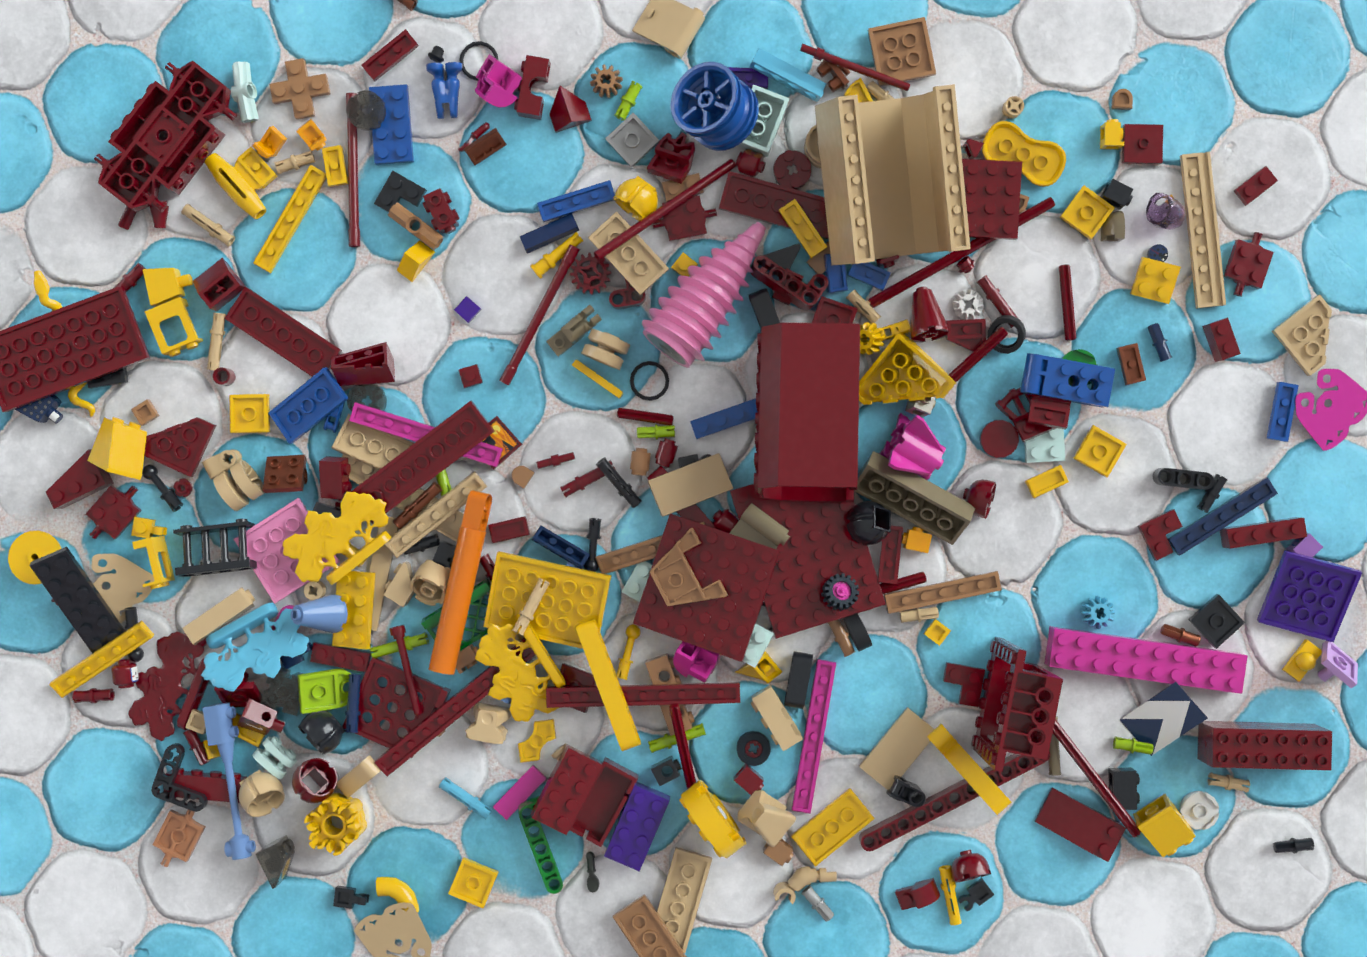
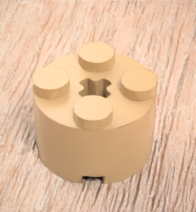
(430, 583)

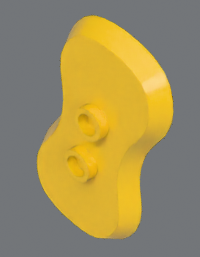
(1040, 159)

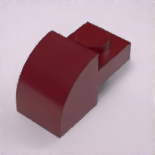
(918, 895)

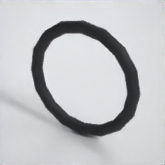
(466, 49)
(652, 397)

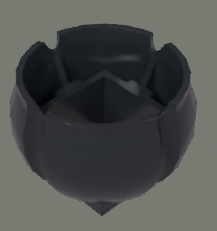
(869, 522)
(322, 731)

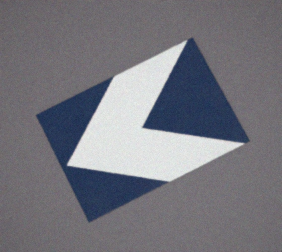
(1164, 718)

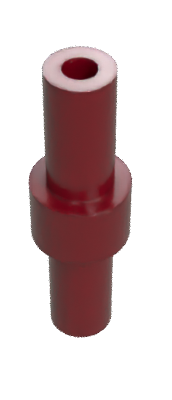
(555, 460)

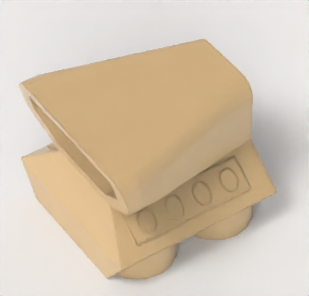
(488, 723)
(766, 817)

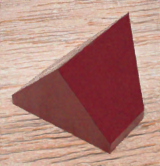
(568, 111)

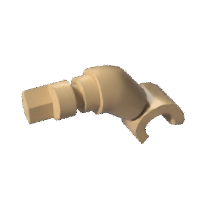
(801, 878)

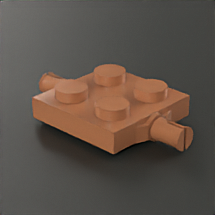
(178, 836)

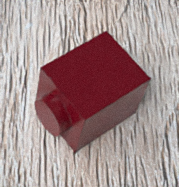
(749, 779)

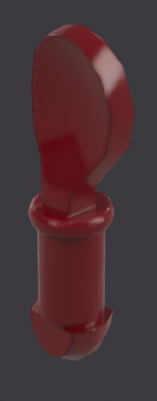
(475, 135)

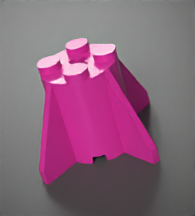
(913, 447)

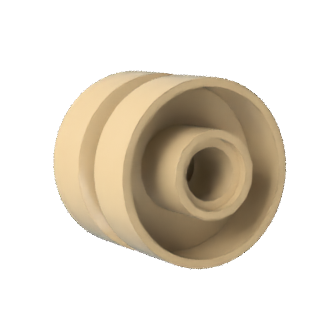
(239, 485)

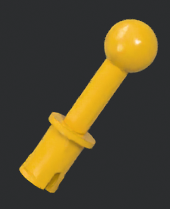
(632, 633)

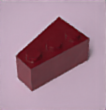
(364, 366)
(78, 483)

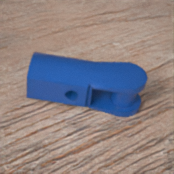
(337, 414)

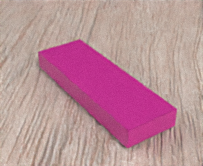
(519, 792)

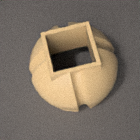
(260, 794)

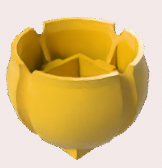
(636, 197)

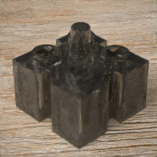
(283, 692)

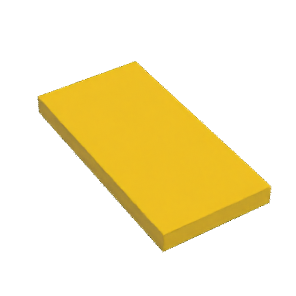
(832, 827)

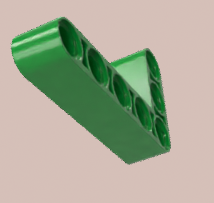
(544, 855)

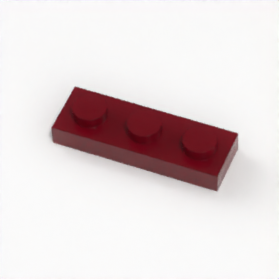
(390, 55)
(890, 556)
(340, 657)

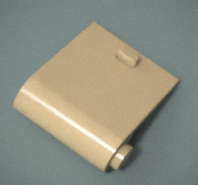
(669, 25)

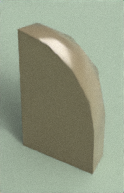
(1114, 227)

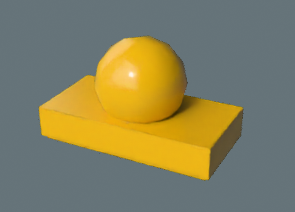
(1302, 660)

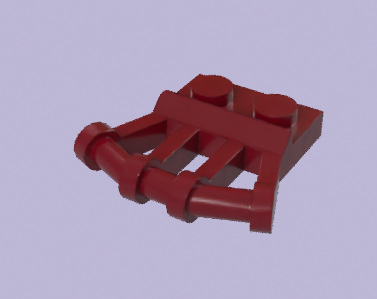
(1025, 430)

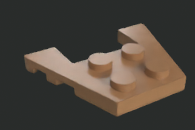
(676, 578)

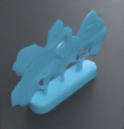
(260, 652)

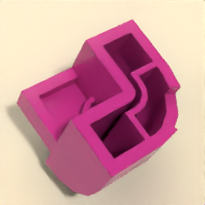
(497, 82)
(695, 661)

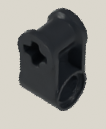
(903, 790)

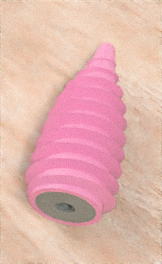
(702, 300)

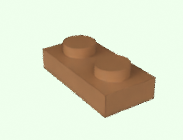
(673, 188)

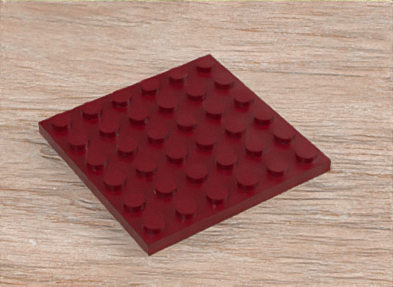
(719, 623)

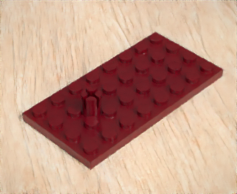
(68, 348)

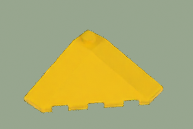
(902, 374)

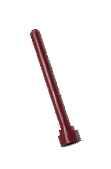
(398, 633)

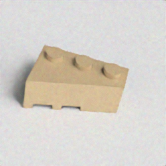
(776, 718)

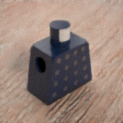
(43, 410)

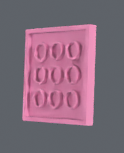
(266, 547)

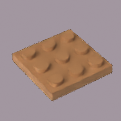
(902, 50)

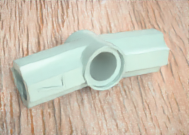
(244, 92)

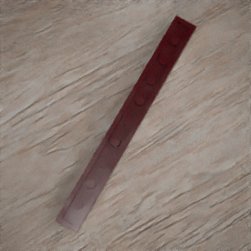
(647, 695)
(442, 718)

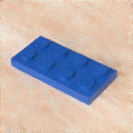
(394, 137)
(308, 405)

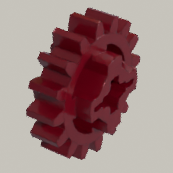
(579, 269)

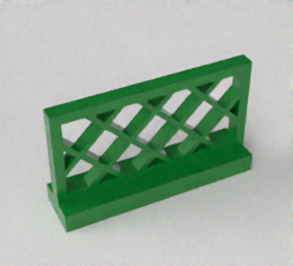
(478, 592)

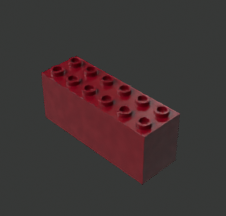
(1265, 745)

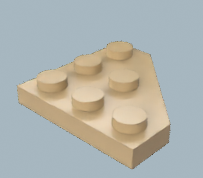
(1307, 334)

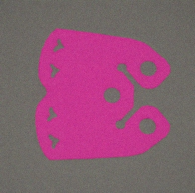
(1339, 415)

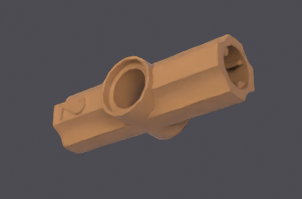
(407, 219)

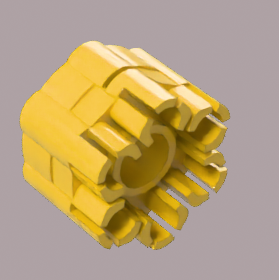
(325, 833)

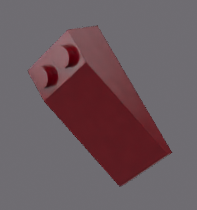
(1080, 824)

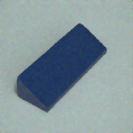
(560, 547)

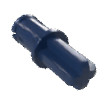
(1159, 342)

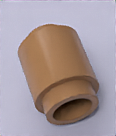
(640, 461)

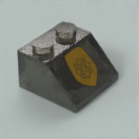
(276, 859)

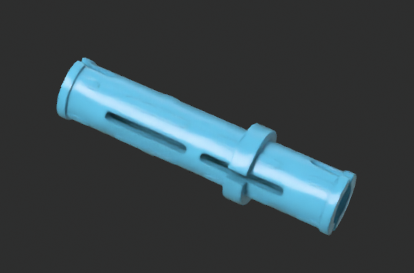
(473, 803)

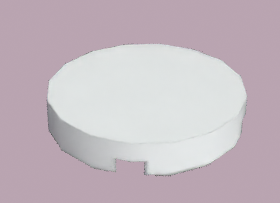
(1199, 810)

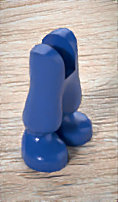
(447, 90)

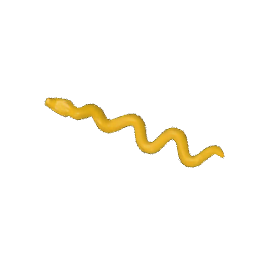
(42, 290)

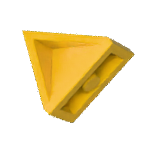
(765, 670)

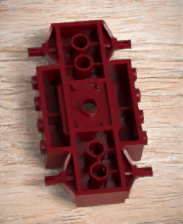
(148, 161)

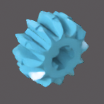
(1103, 607)

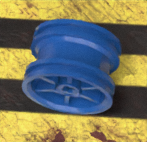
(717, 99)

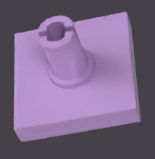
(1337, 664)

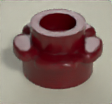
(965, 265)
(187, 487)

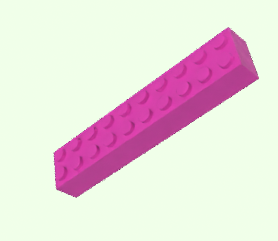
(1145, 659)

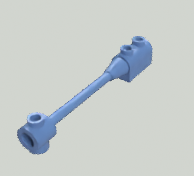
(223, 733)

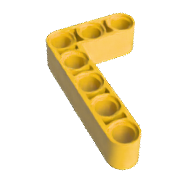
(969, 769)

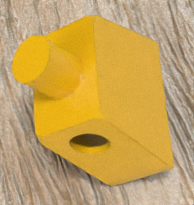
(165, 284)

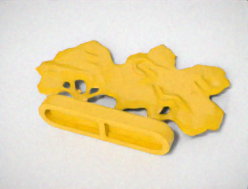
(331, 536)
(516, 677)

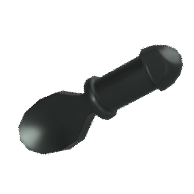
(592, 881)

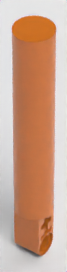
(461, 583)

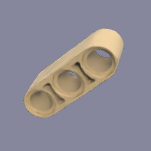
(358, 776)

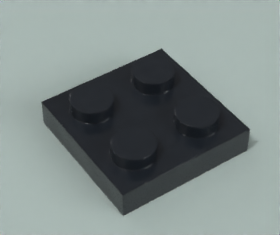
(1216, 621)

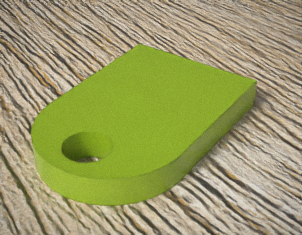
(322, 690)

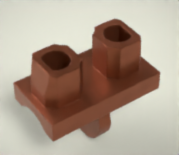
(839, 80)

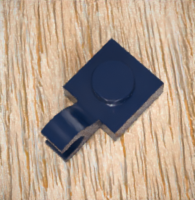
(289, 662)

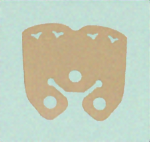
(123, 583)
(388, 928)

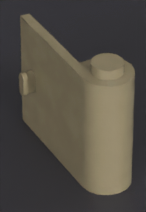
(760, 528)

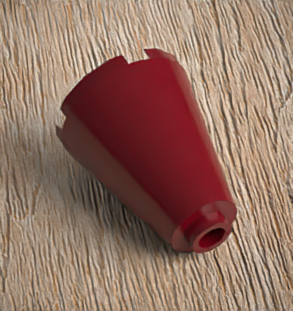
(926, 317)

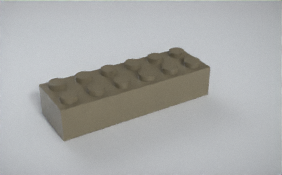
(914, 499)

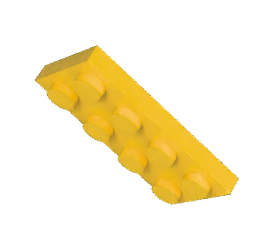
(358, 593)

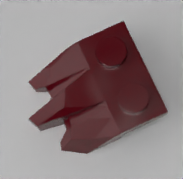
(672, 158)

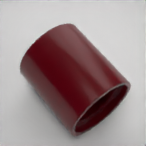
(217, 376)

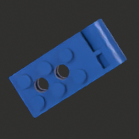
(1050, 377)

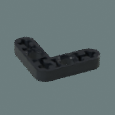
(168, 782)

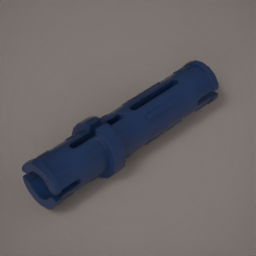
(353, 703)

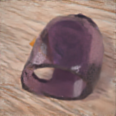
(1167, 215)

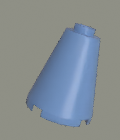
(321, 614)

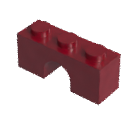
(534, 70)

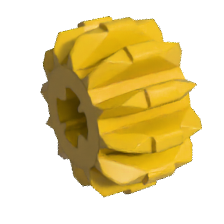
(872, 345)

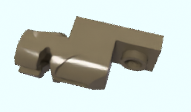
(573, 331)

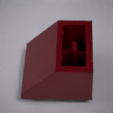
(218, 285)

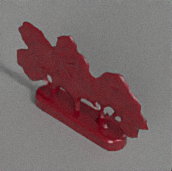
(164, 687)

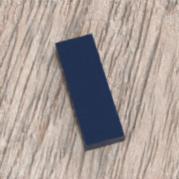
(549, 233)

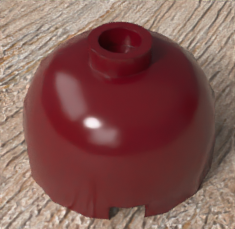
(980, 496)
(969, 866)

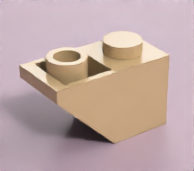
(398, 588)

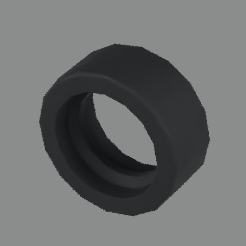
(1020, 329)
(857, 632)

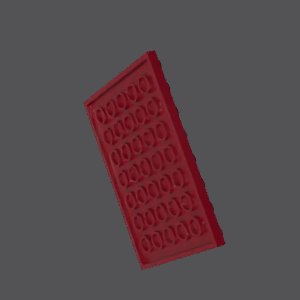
(812, 554)

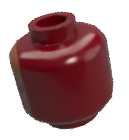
(750, 163)

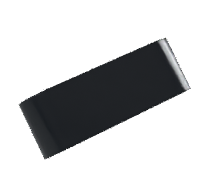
(763, 308)
(1192, 478)
(798, 680)

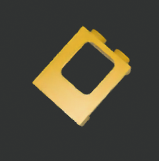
(173, 308)
(153, 546)

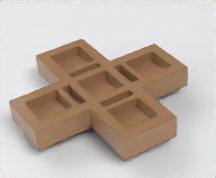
(299, 88)

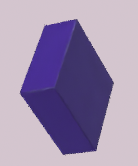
(467, 309)

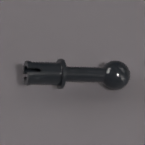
(151, 473)
(593, 534)
(131, 620)

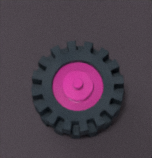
(840, 592)

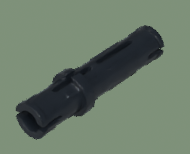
(619, 483)

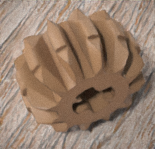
(612, 76)

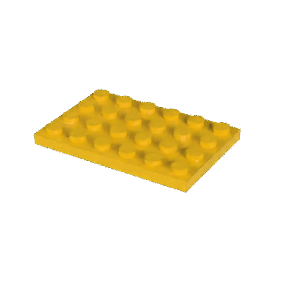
(568, 601)

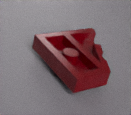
(967, 333)

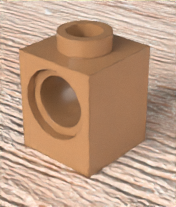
(780, 853)

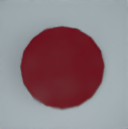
(999, 439)

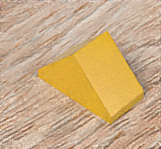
(415, 260)

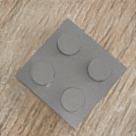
(632, 140)

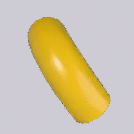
(397, 890)

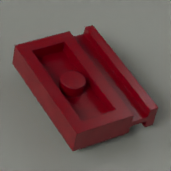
(1049, 411)

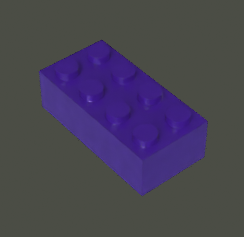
(637, 826)

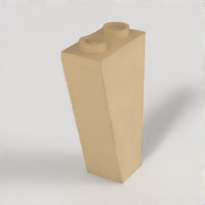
(219, 615)

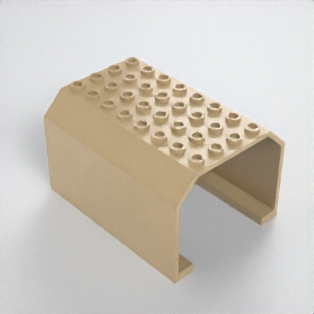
(892, 176)

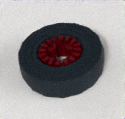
(751, 758)

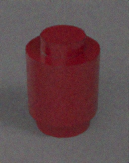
(666, 452)

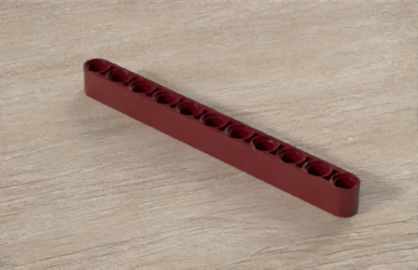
(946, 804)

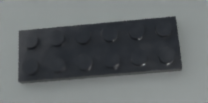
(77, 598)

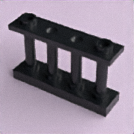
(225, 564)

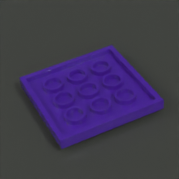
(1309, 596)

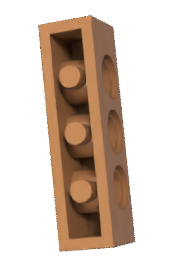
(654, 667)

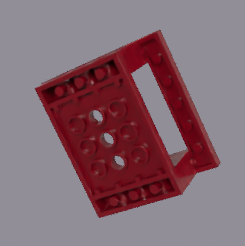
(1015, 707)

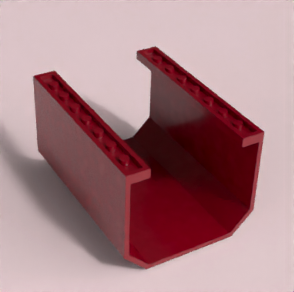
(807, 412)

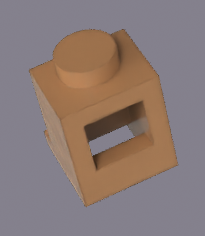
(466, 658)

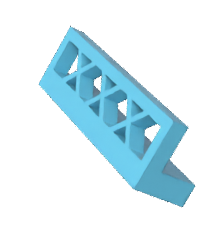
(788, 75)

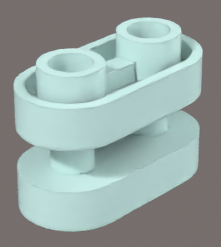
(285, 756)

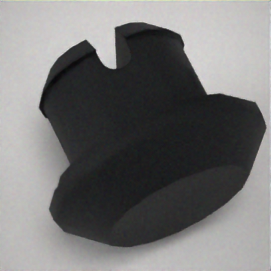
(436, 54)

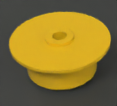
(28, 548)

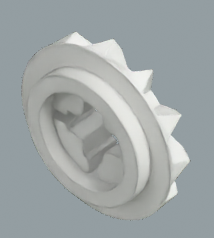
(966, 295)

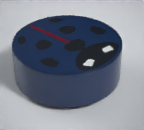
(1158, 252)

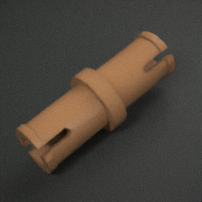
(841, 637)

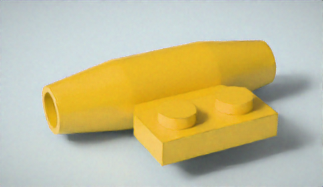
(243, 179)

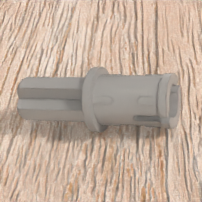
(817, 903)

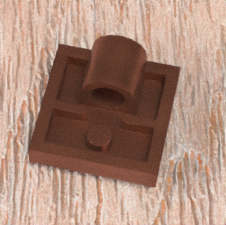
(285, 474)

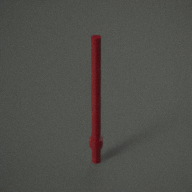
(820, 54)

